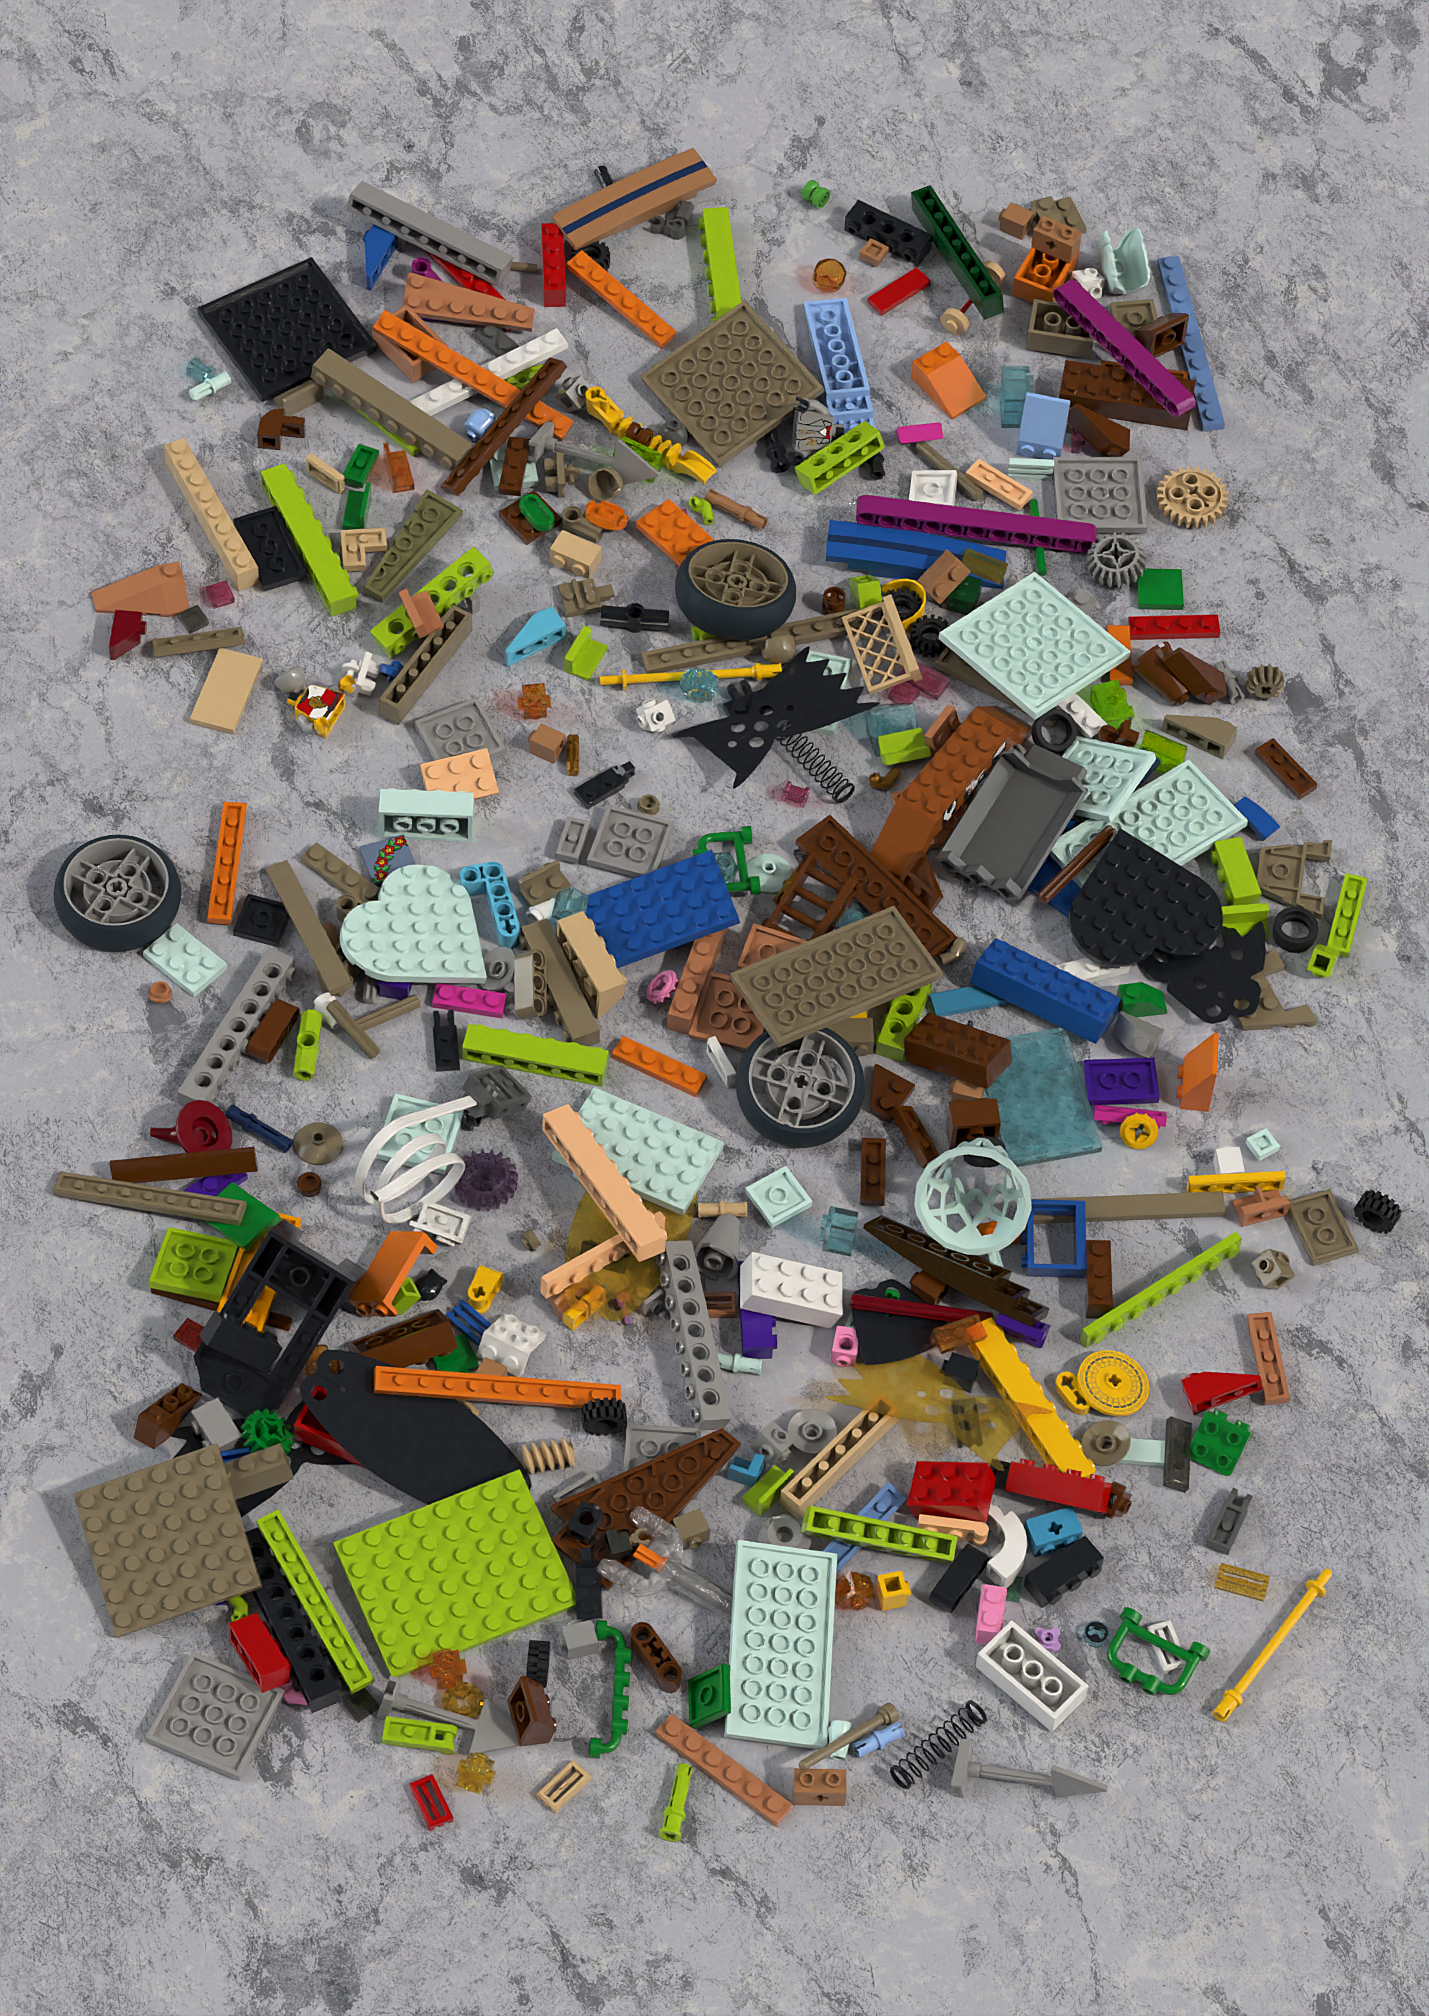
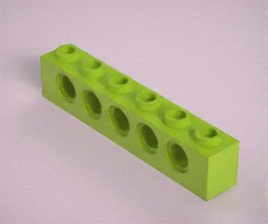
(452, 577)
(879, 1534)

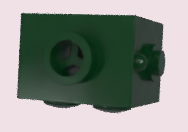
(965, 595)

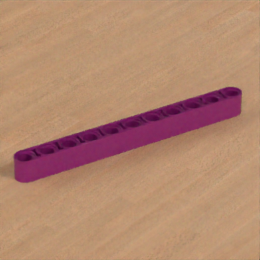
(975, 523)

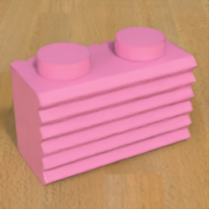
(990, 1613)

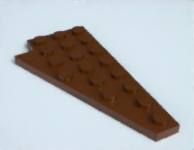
(659, 1485)

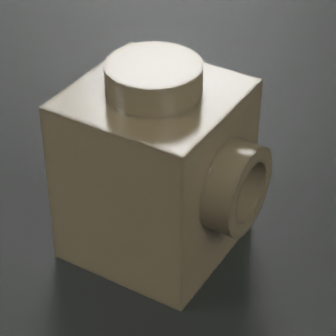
(692, 1528)

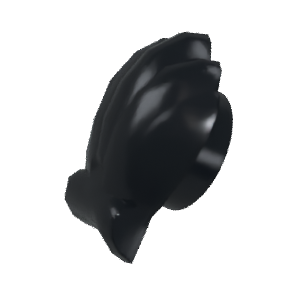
(430, 1285)

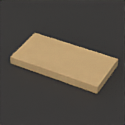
(226, 690)

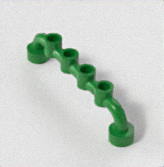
(619, 1701)

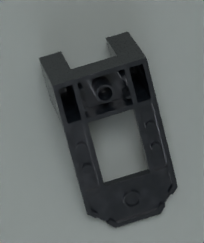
(303, 1279)

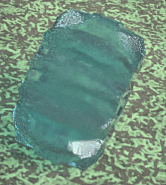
(699, 685)

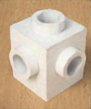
(1090, 280)
(654, 714)

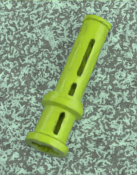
(675, 1813)

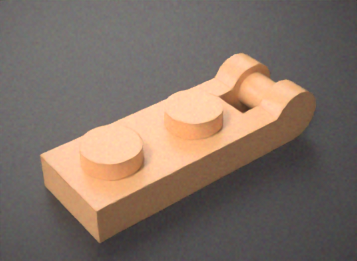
(964, 1529)

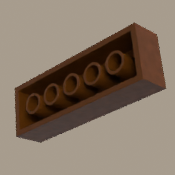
(1117, 395)

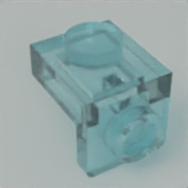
(727, 866)

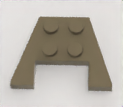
(1282, 872)
(1269, 1009)

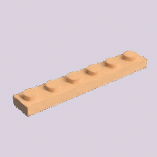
(587, 1263)

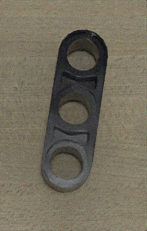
(959, 1578)

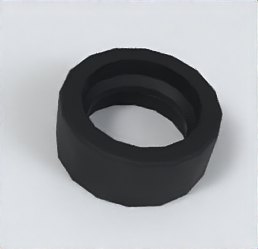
(1066, 719)
(1295, 944)

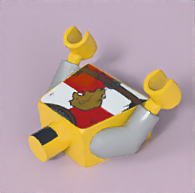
(320, 706)

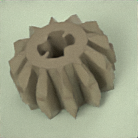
(1265, 681)

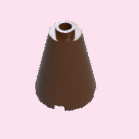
(1159, 676)

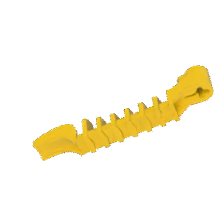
(692, 463)

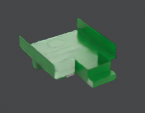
(460, 1359)

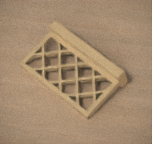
(897, 634)

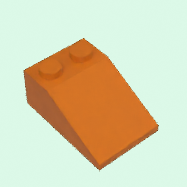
(947, 380)
(1198, 1075)

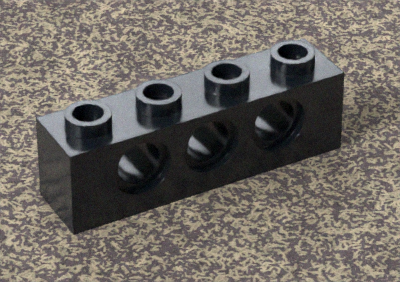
(900, 237)

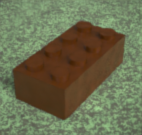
(957, 1050)

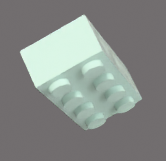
(426, 815)

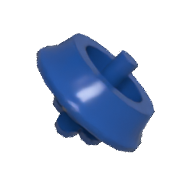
(391, 671)

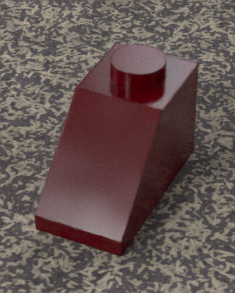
(126, 632)

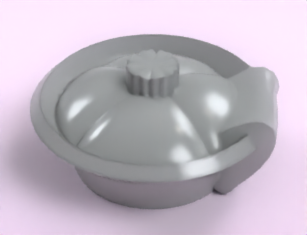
(783, 1531)

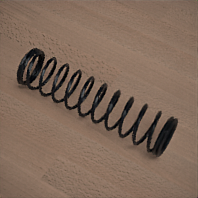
(837, 793)
(904, 1773)

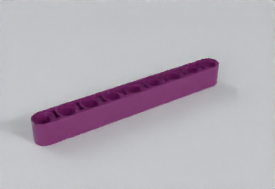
(1124, 348)

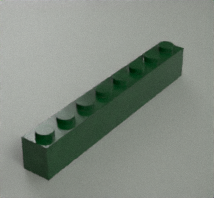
(957, 252)

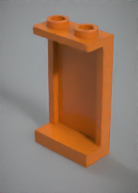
(389, 1271)

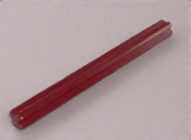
(914, 1308)

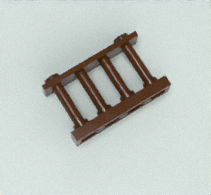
(833, 909)

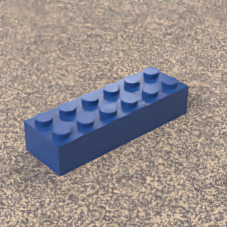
(1045, 990)

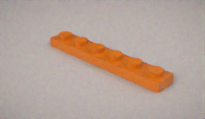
(621, 299)
(227, 863)

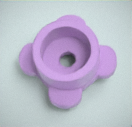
(1053, 1634)

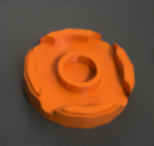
(606, 515)

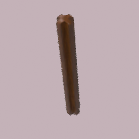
(1076, 864)

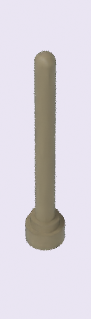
(886, 1715)

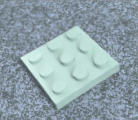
(445, 1126)

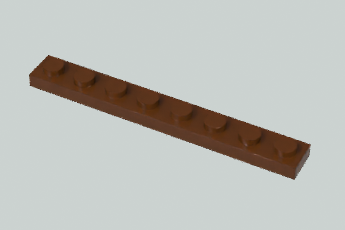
(503, 426)

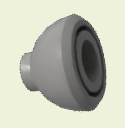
(291, 680)

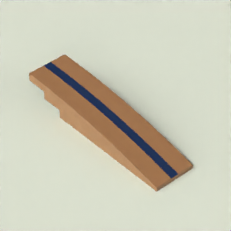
(635, 199)

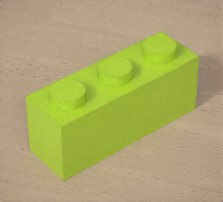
(1235, 872)

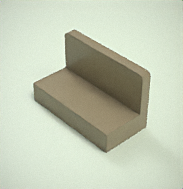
(299, 397)

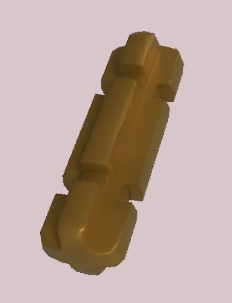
(572, 755)

